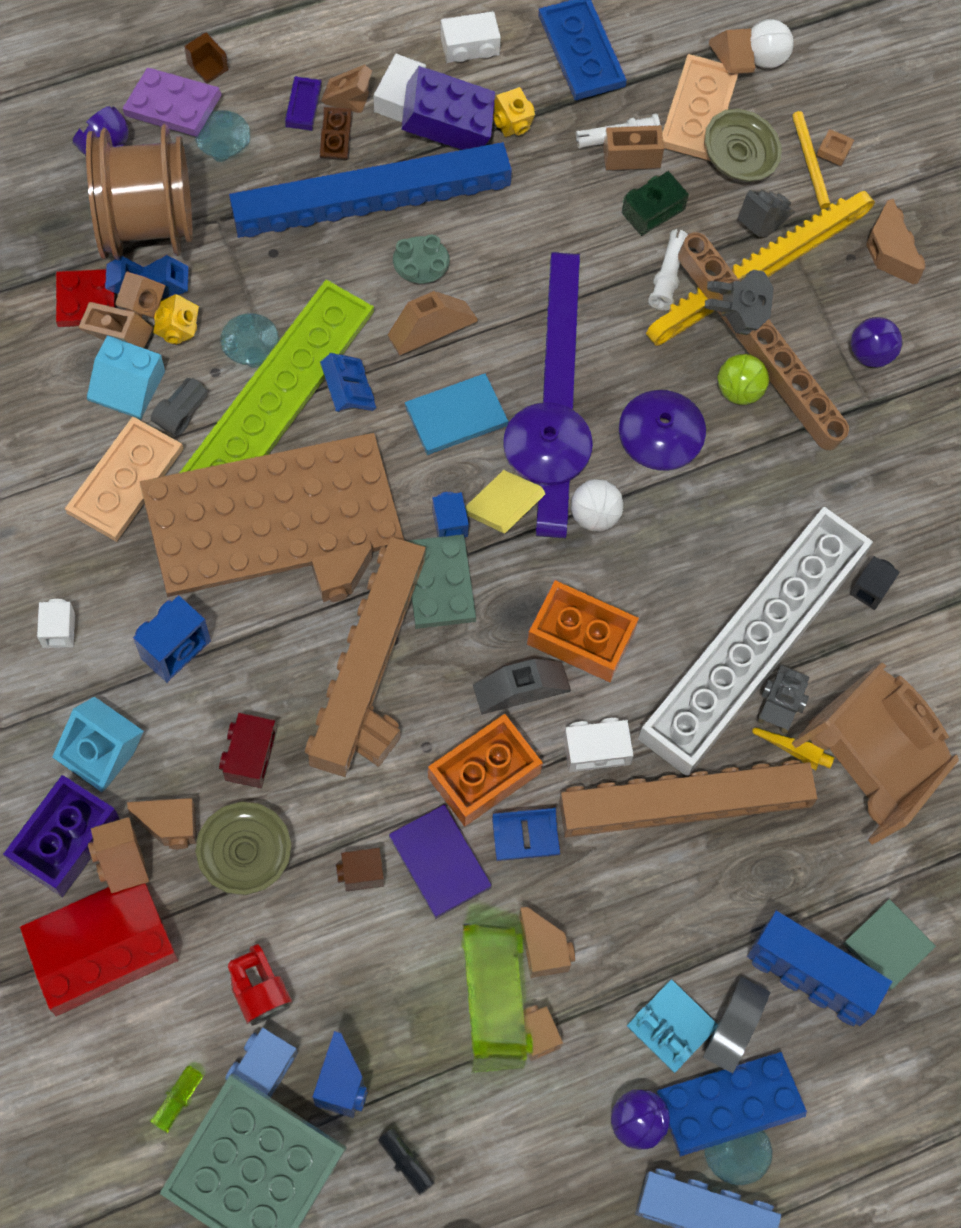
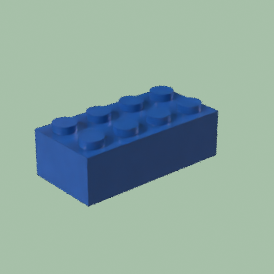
(819, 970)

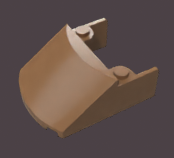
(886, 744)

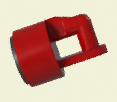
(264, 999)

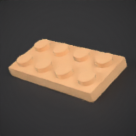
(700, 95)
(113, 489)

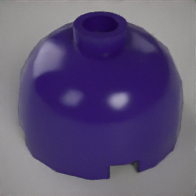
(111, 120)

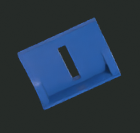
(344, 393)
(541, 831)

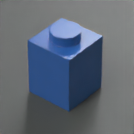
(450, 514)

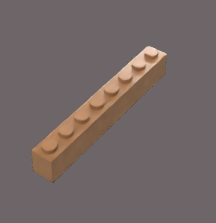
(366, 657)
(687, 799)

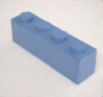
(694, 1206)

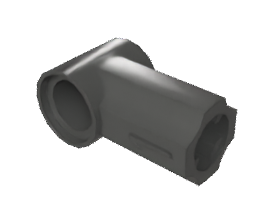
(175, 413)

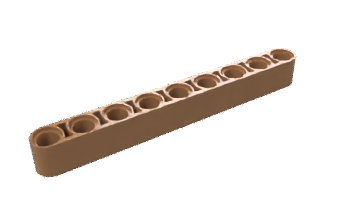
(777, 349)

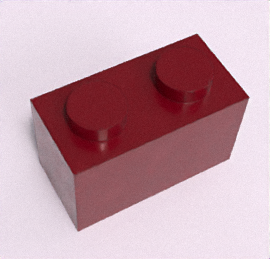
(248, 750)

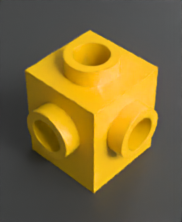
(513, 112)
(176, 319)

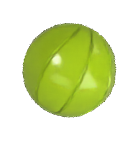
(743, 379)

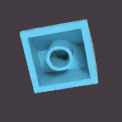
(125, 377)
(97, 743)

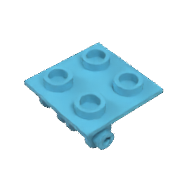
(672, 1026)

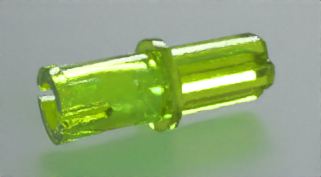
(177, 1099)

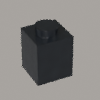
(874, 582)

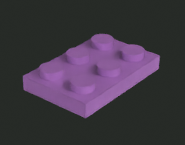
(172, 101)

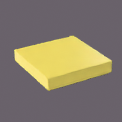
(504, 501)

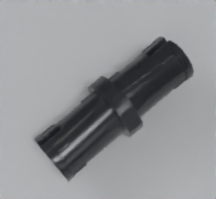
(406, 1161)

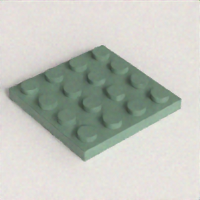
(252, 1163)

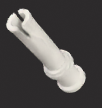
(596, 136)
(667, 280)

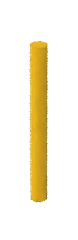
(811, 160)

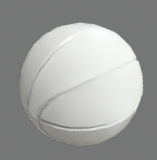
(771, 43)
(597, 505)

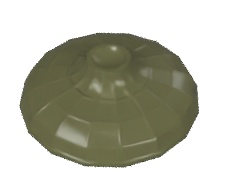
(742, 145)
(243, 848)

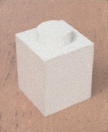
(56, 624)

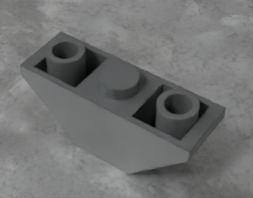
(764, 211)
(521, 684)

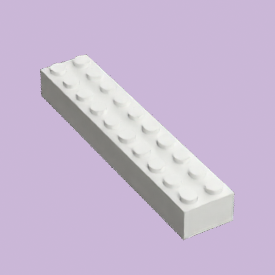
(754, 641)

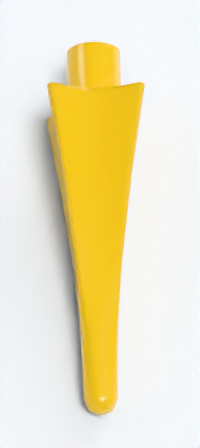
(806, 752)

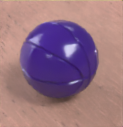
(876, 342)
(640, 1119)

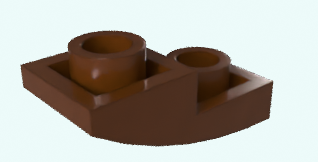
(335, 133)

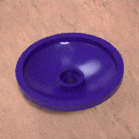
(659, 443)
(546, 458)

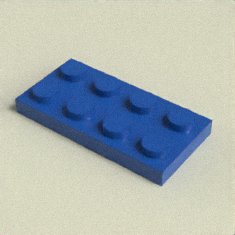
(582, 48)
(732, 1104)

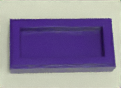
(303, 103)

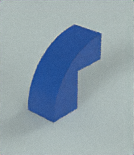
(164, 270)

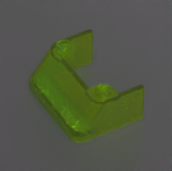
(495, 997)

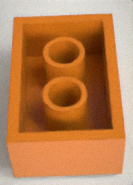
(582, 631)
(484, 770)

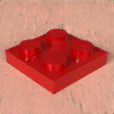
(75, 292)

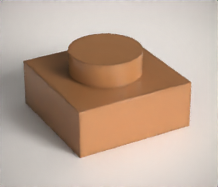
(835, 147)

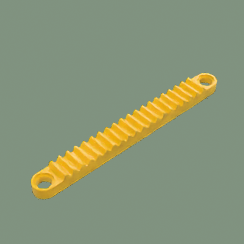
(768, 260)

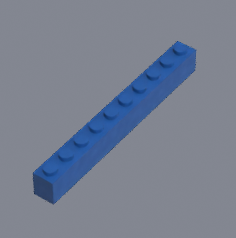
(370, 190)

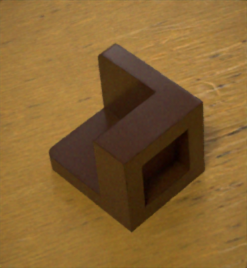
(206, 58)

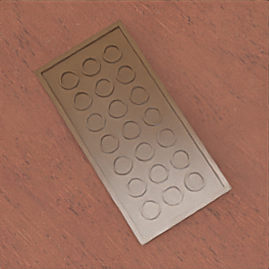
(268, 513)

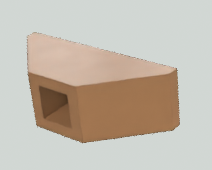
(894, 246)
(428, 320)

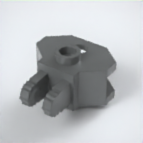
(743, 301)
(784, 698)

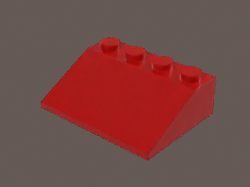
(96, 946)

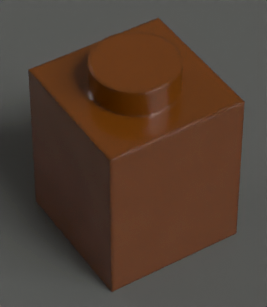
(361, 869)

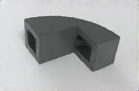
(737, 1025)

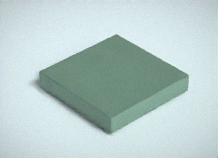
(890, 943)

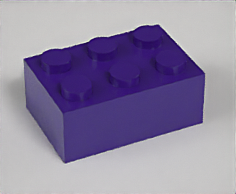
(447, 109)
(57, 836)

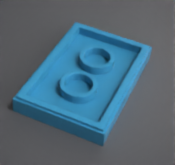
(456, 414)

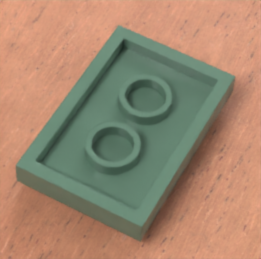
(444, 585)

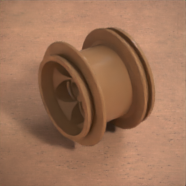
(138, 192)

